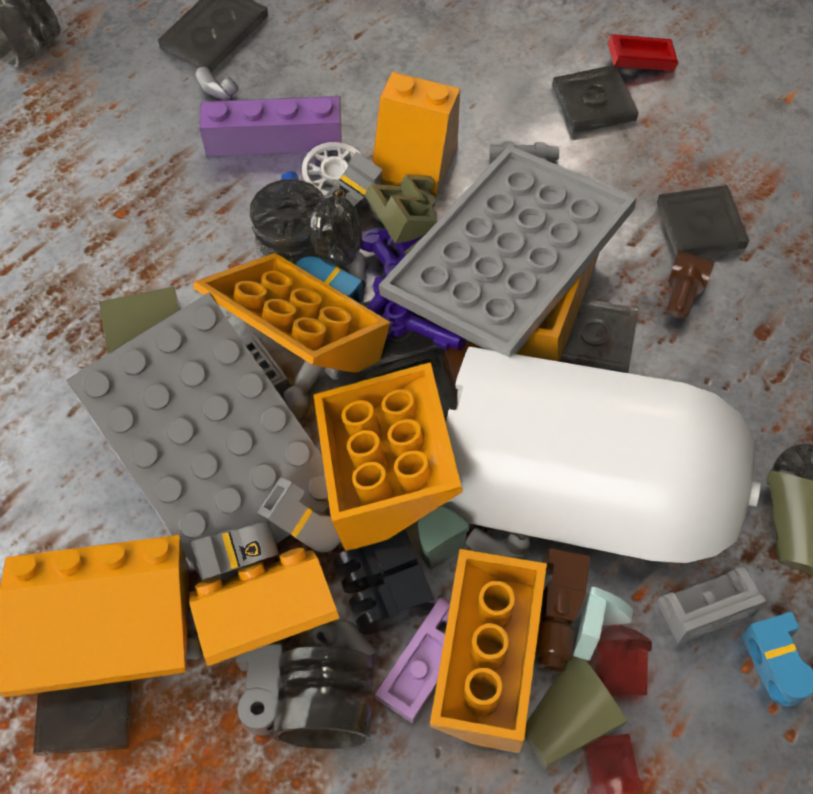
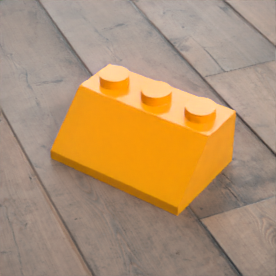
(261, 605)

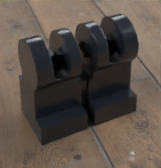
(404, 587)

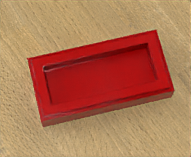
(642, 52)

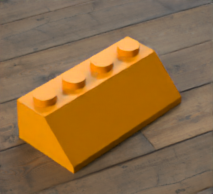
(489, 650)

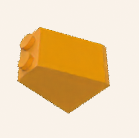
(416, 129)

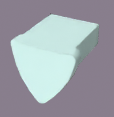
(598, 610)

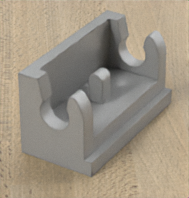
(711, 605)

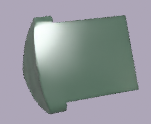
(441, 535)

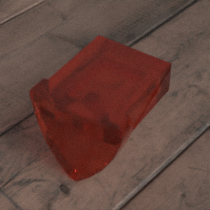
(624, 660)
(612, 766)

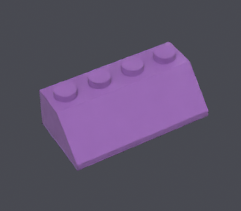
(269, 125)

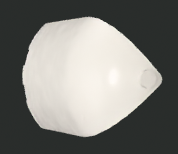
(599, 458)

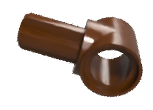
(687, 279)

